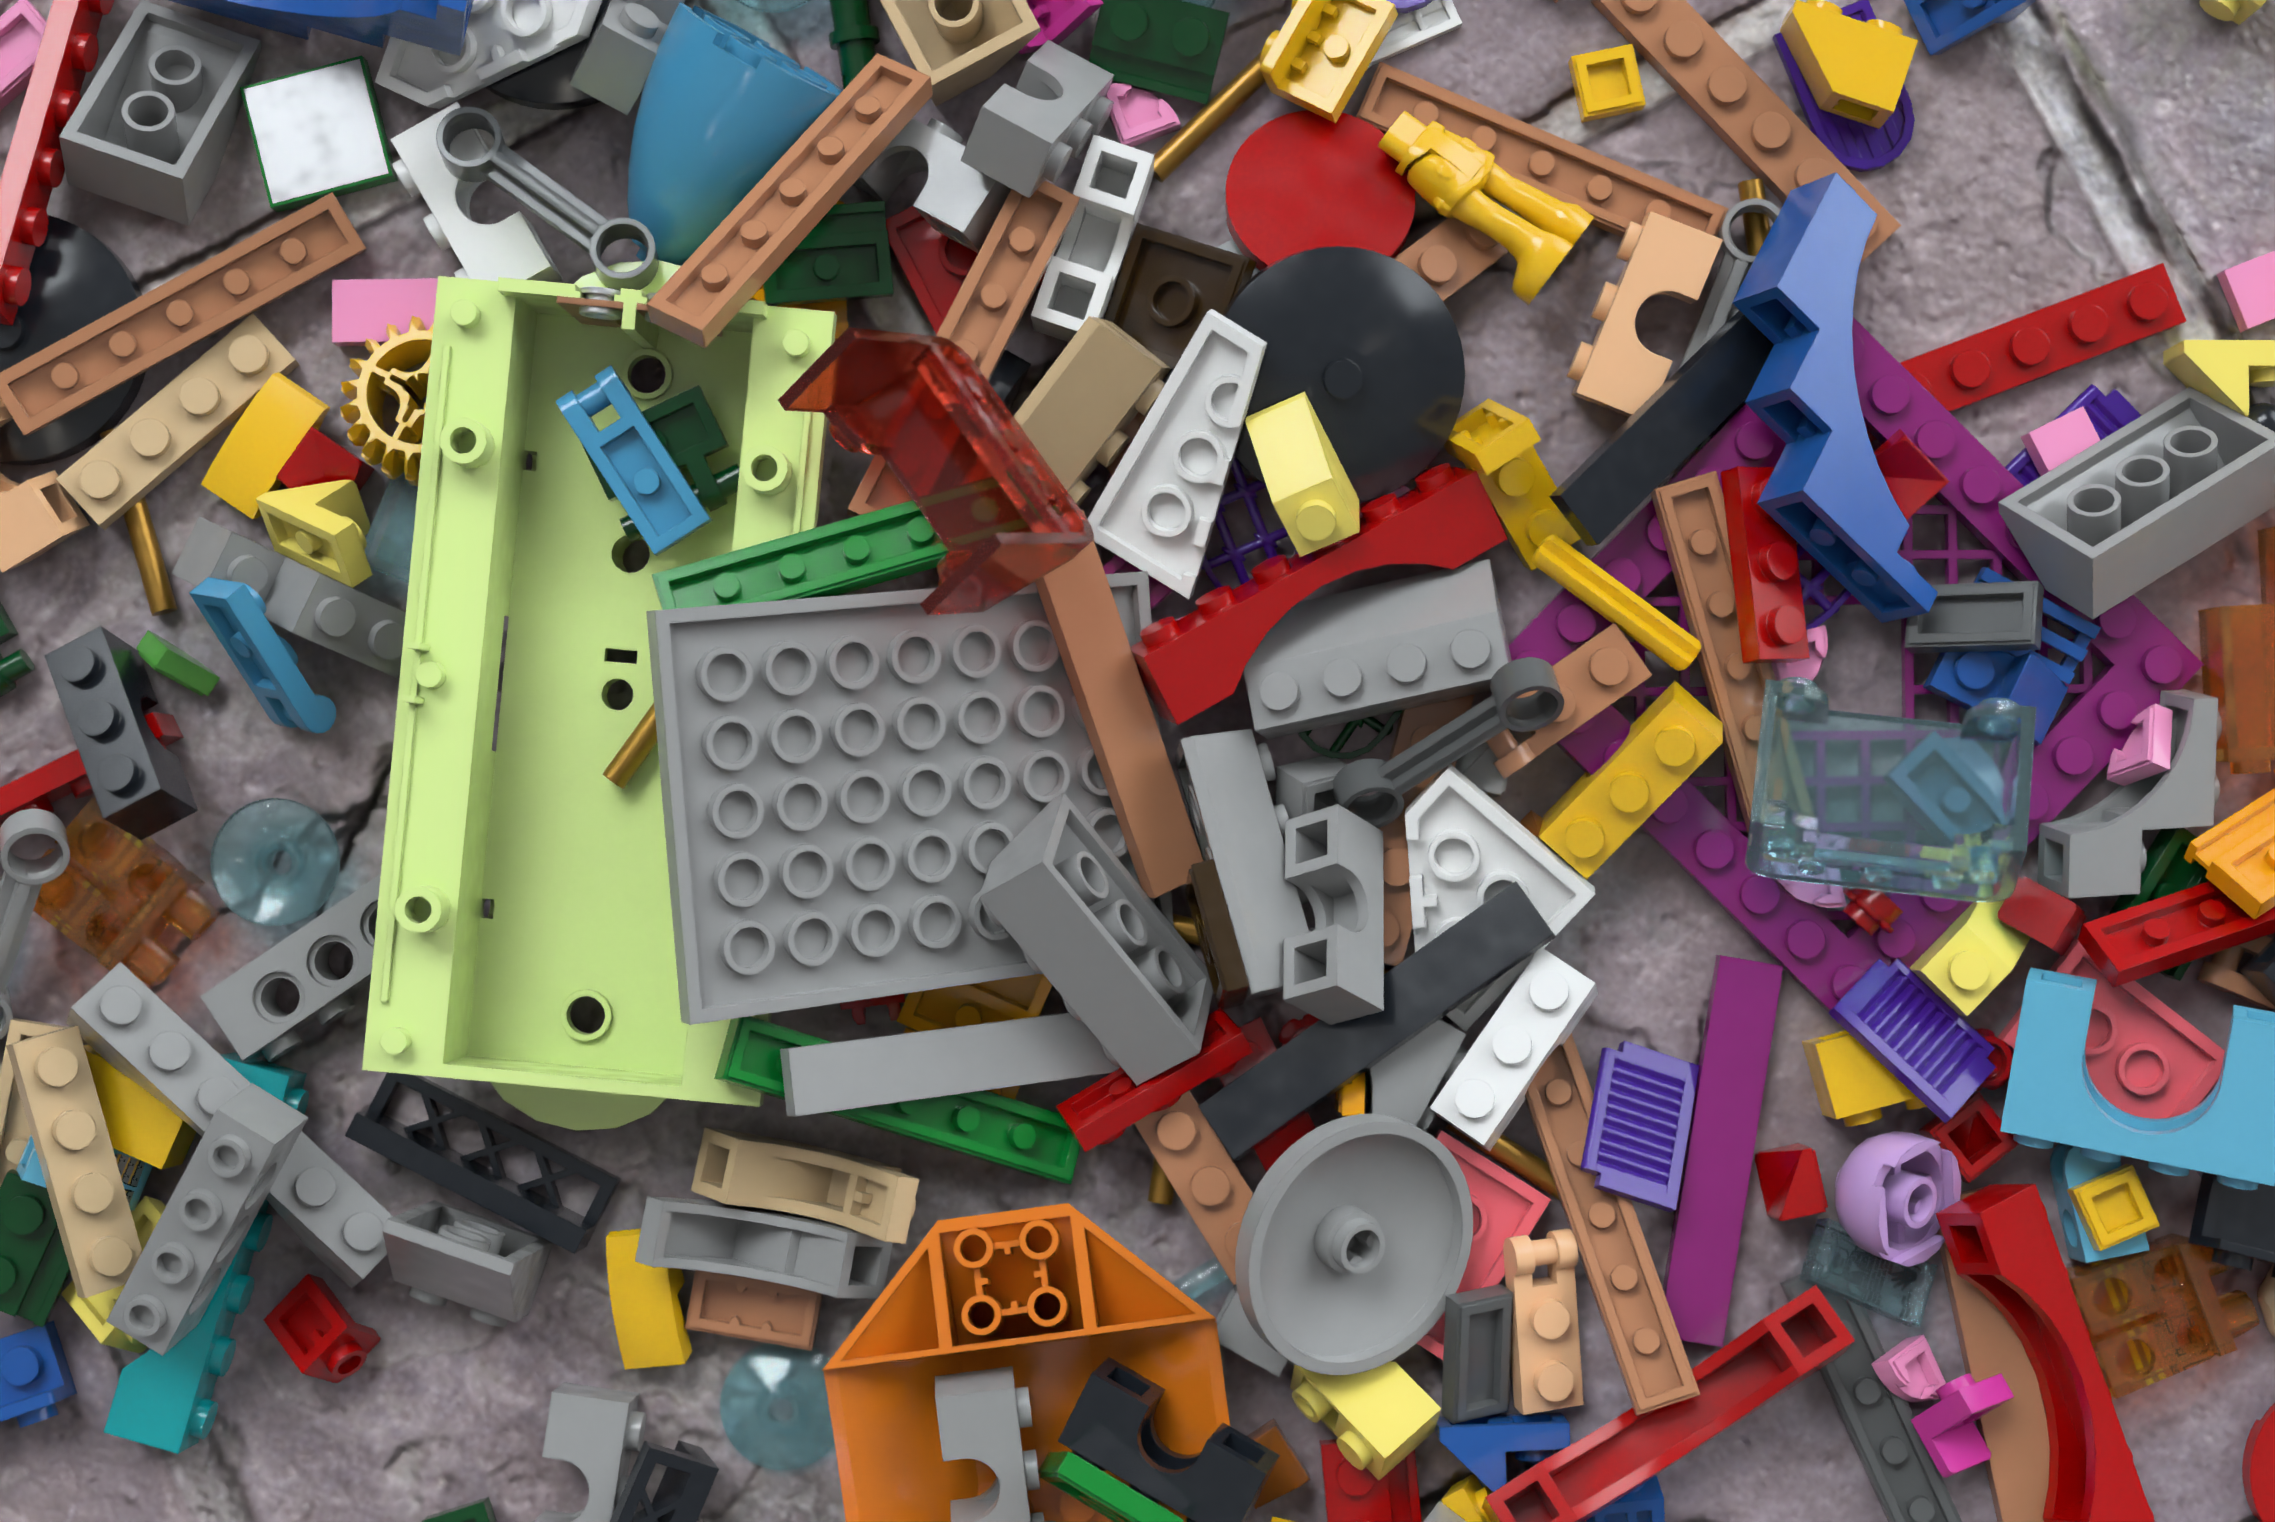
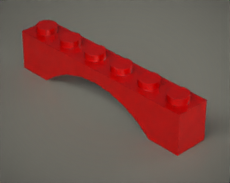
(1203, 654)
(2010, 1254)
(1636, 1448)

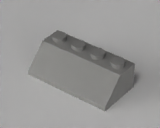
(2143, 500)
(1378, 651)
(1245, 835)
(1100, 942)

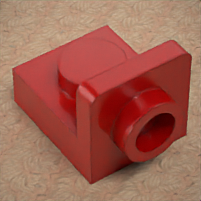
(320, 1332)

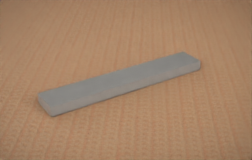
(939, 1063)

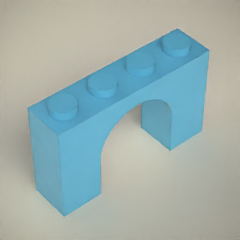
(2057, 1102)

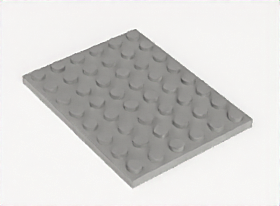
(850, 783)

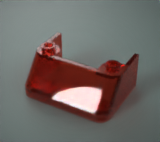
(956, 456)

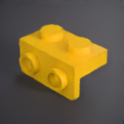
(1325, 51)

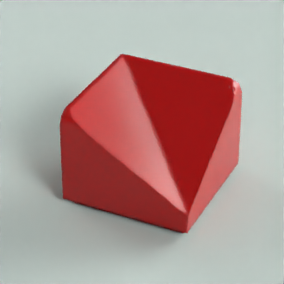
(321, 461)
(1908, 473)
(2042, 915)
(1972, 1137)
(1790, 1182)

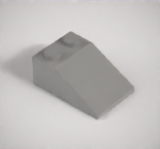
(159, 112)
(466, 1260)

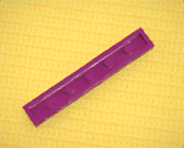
(1720, 1146)

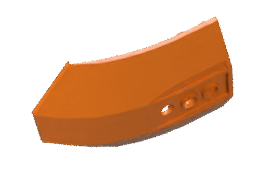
(1022, 1293)

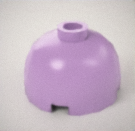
(1892, 1193)

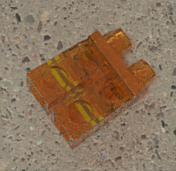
(123, 897)
(2158, 1312)

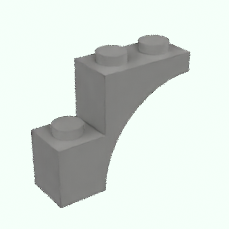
(622, 50)
(298, 596)
(2103, 846)
(762, 1247)

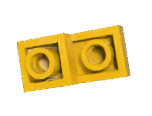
(263, 443)
(645, 1306)

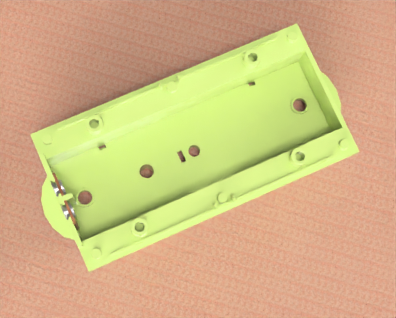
(536, 824)

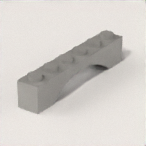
(192, 1079)
(1398, 1088)

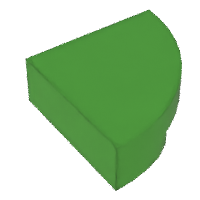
(176, 664)

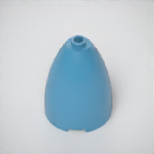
(712, 127)

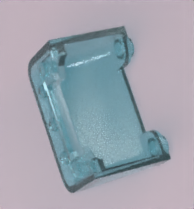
(1891, 797)

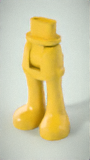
(1455, 181)

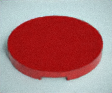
(1315, 186)

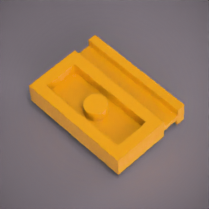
(2242, 855)

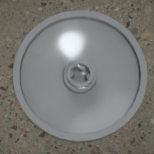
(1354, 1244)

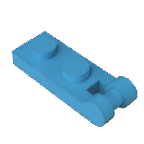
(635, 463)
(262, 656)

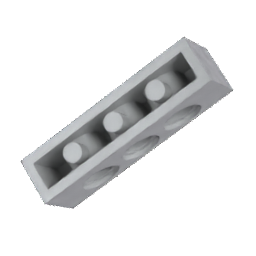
(247, 999)
(207, 1218)

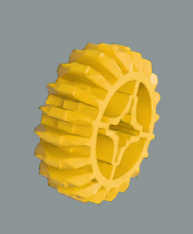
(383, 375)

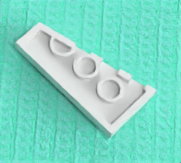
(1177, 466)

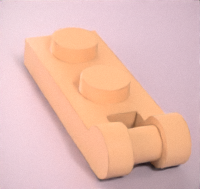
(1544, 1322)

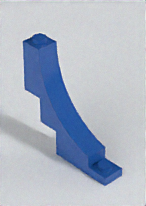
(422, 22)
(1827, 477)

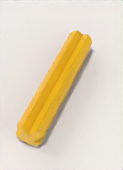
(1616, 602)

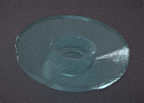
(245, 854)
(745, 1411)

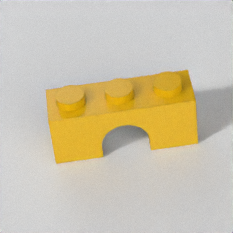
(1644, 771)

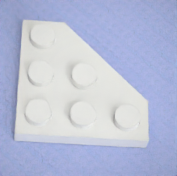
(497, 43)
(1468, 852)

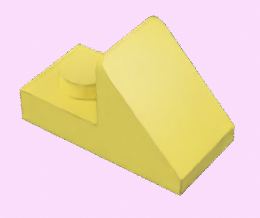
(2223, 368)
(320, 528)

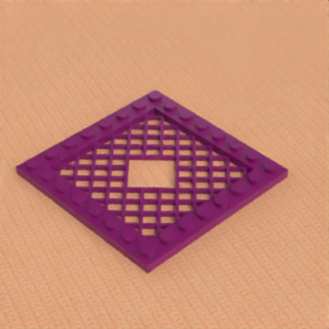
(2132, 644)

